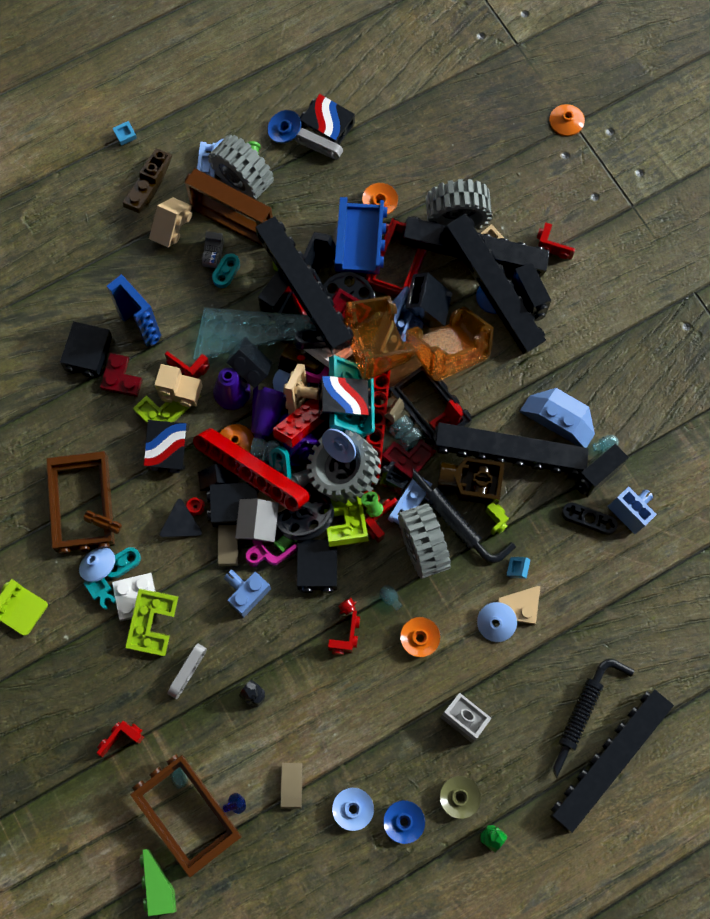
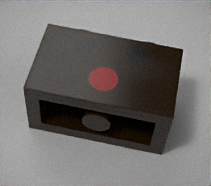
(292, 356)

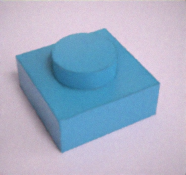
(124, 133)
(518, 567)

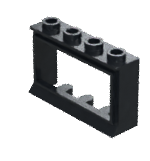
(415, 416)

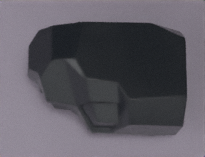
(252, 694)

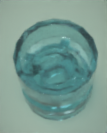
(404, 430)
(261, 448)

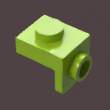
(497, 513)

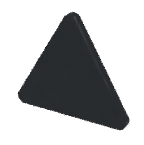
(180, 522)

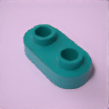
(225, 271)
(279, 463)
(122, 562)

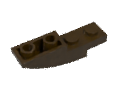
(149, 181)

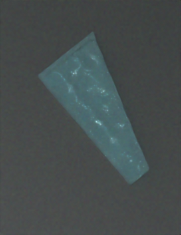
(225, 328)

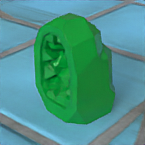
(493, 838)

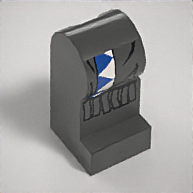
(212, 249)

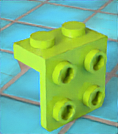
(20, 607)

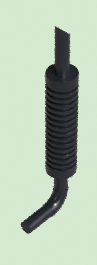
(457, 522)
(583, 710)

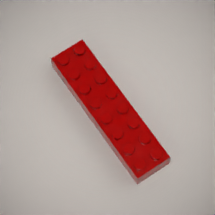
(298, 423)

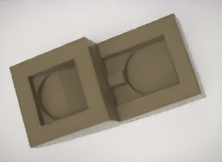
(394, 412)
(227, 545)
(291, 786)

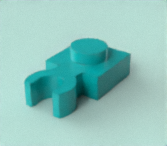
(100, 590)

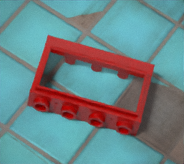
(387, 288)

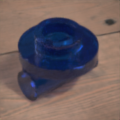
(235, 803)

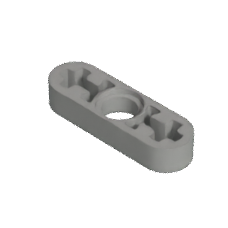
(319, 144)
(187, 671)

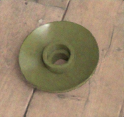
(470, 792)

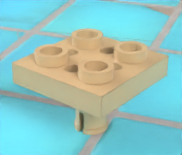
(298, 390)

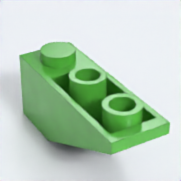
(158, 888)

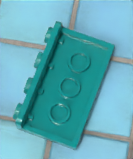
(346, 369)

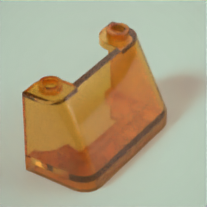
(376, 338)
(454, 346)

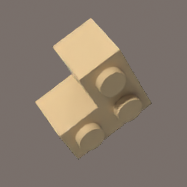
(168, 220)
(176, 387)

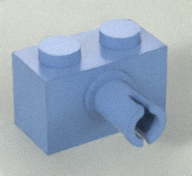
(633, 509)
(247, 592)

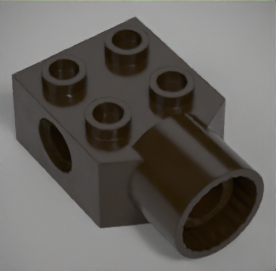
(473, 479)

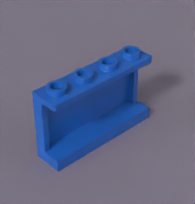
(360, 237)
(129, 303)

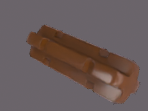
(102, 522)

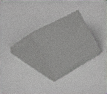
(257, 520)
(466, 718)

